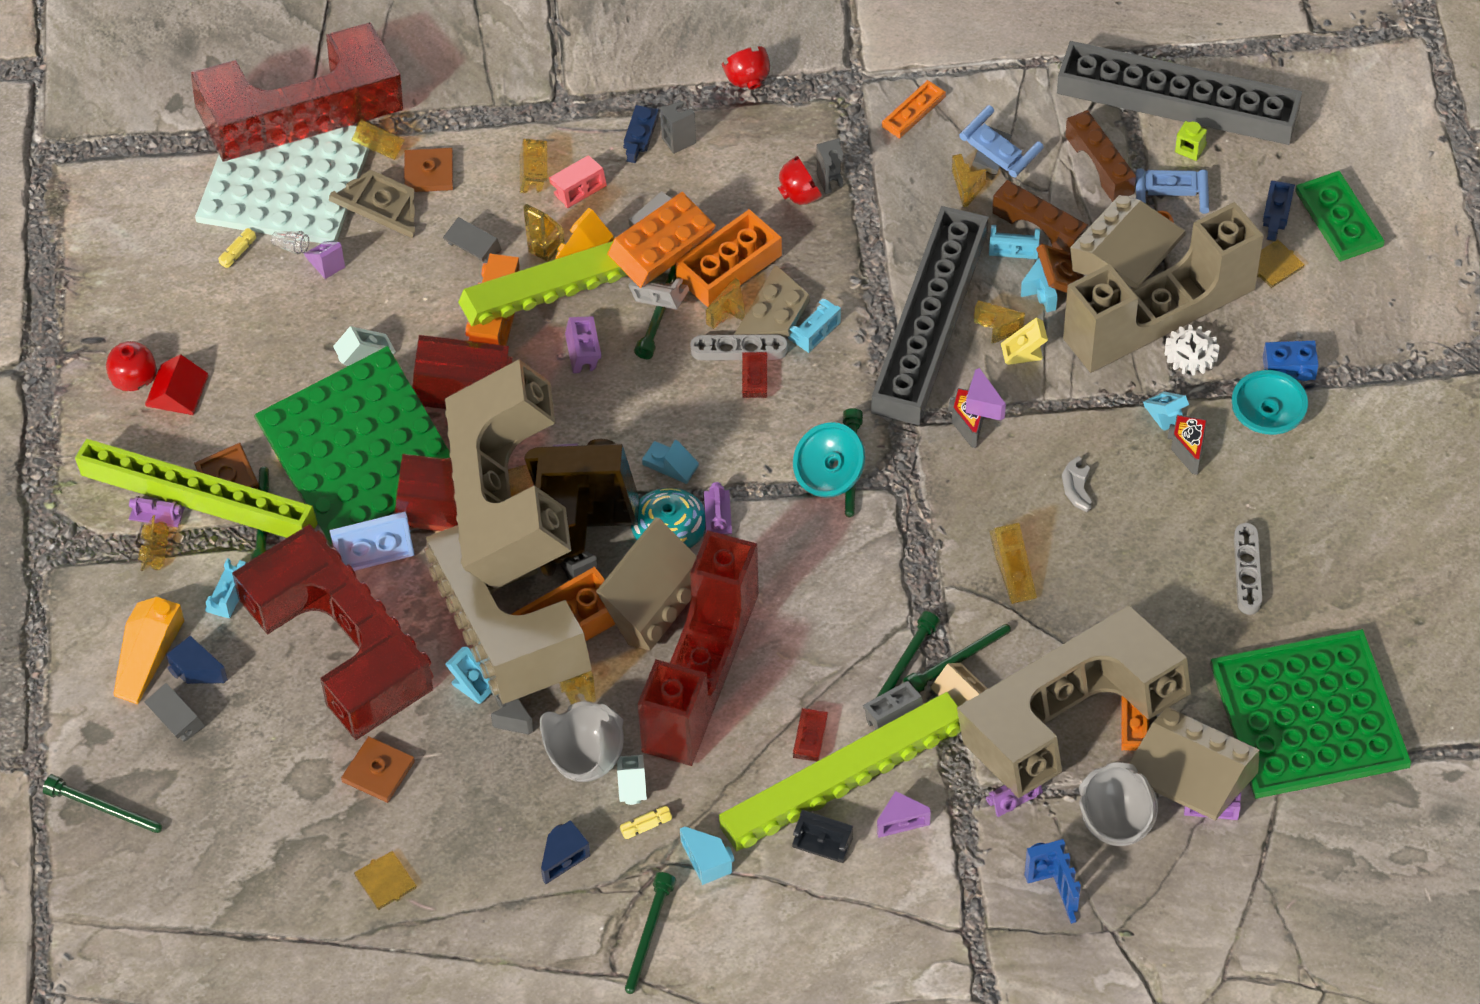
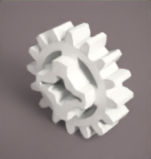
(1191, 350)

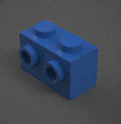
(1292, 358)

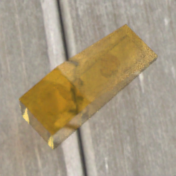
(542, 233)
(1013, 562)

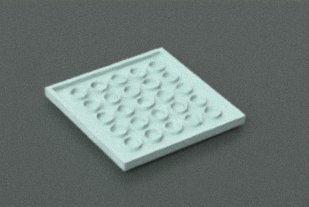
(285, 187)

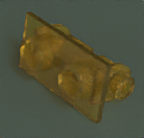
(377, 139)
(150, 553)

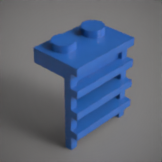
(1049, 861)

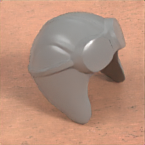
(583, 740)
(1118, 804)

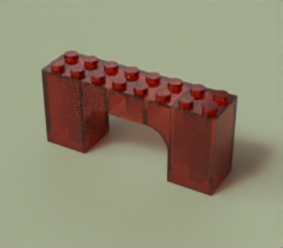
(251, 120)
(440, 371)
(309, 576)
(684, 692)

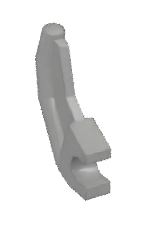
(1073, 483)

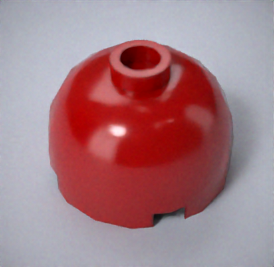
(747, 68)
(797, 183)
(130, 366)

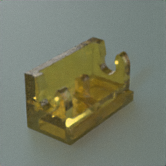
(533, 164)
(580, 684)

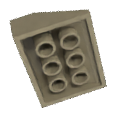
(1128, 238)
(649, 586)
(1195, 763)

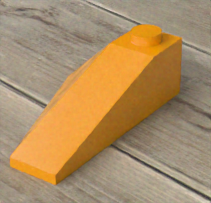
(587, 233)
(144, 645)

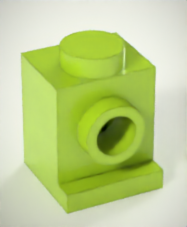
(1194, 134)

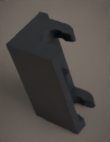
(822, 836)

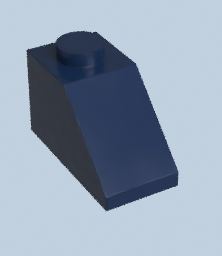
(195, 664)
(563, 851)

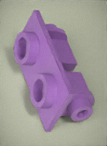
(717, 509)
(164, 511)
(1006, 801)

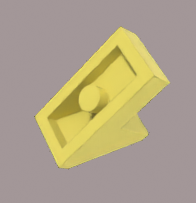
(1025, 343)

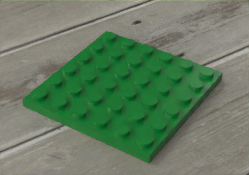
(348, 440)
(1311, 712)

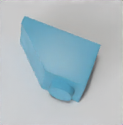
(707, 854)

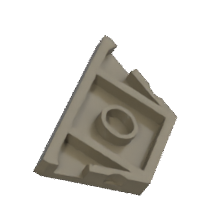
(380, 201)
(775, 307)

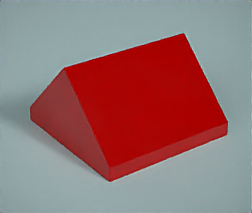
(177, 386)

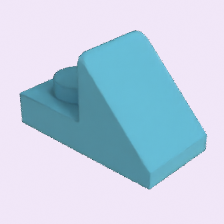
(1036, 283)
(1165, 408)
(671, 461)
(468, 675)

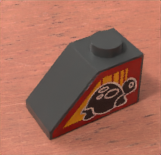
(967, 424)
(1188, 440)

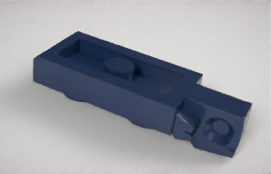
(640, 131)
(1277, 207)

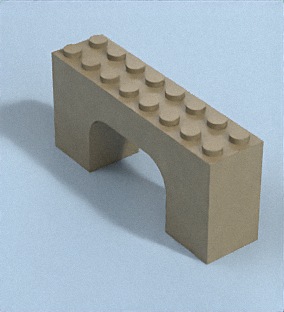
(1113, 320)
(499, 532)
(514, 650)
(1114, 656)

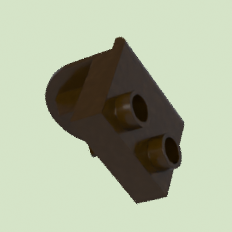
(590, 483)

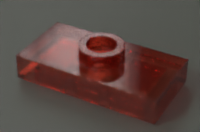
(754, 374)
(810, 734)

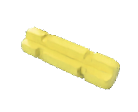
(237, 248)
(645, 822)

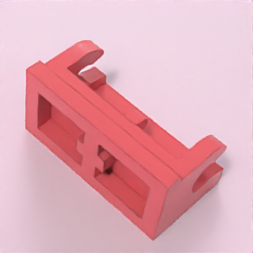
(578, 181)

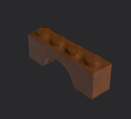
(1113, 171)
(1016, 204)

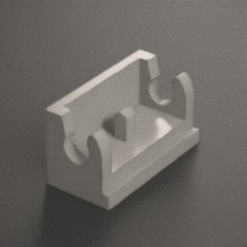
(660, 293)

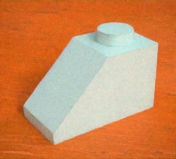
(360, 343)
(631, 779)

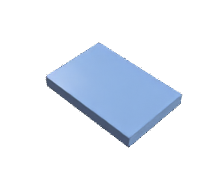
(374, 541)

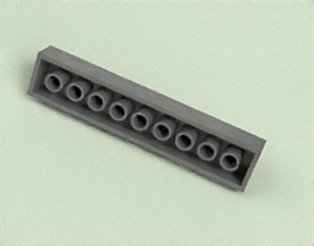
(1179, 92)
(929, 315)

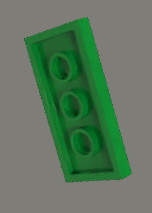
(1339, 216)

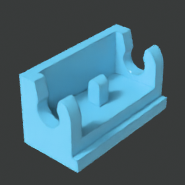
(1014, 244)
(816, 326)
(224, 596)

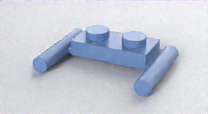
(996, 146)
(1173, 184)

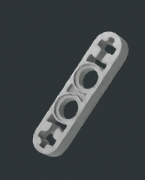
(738, 343)
(1247, 568)

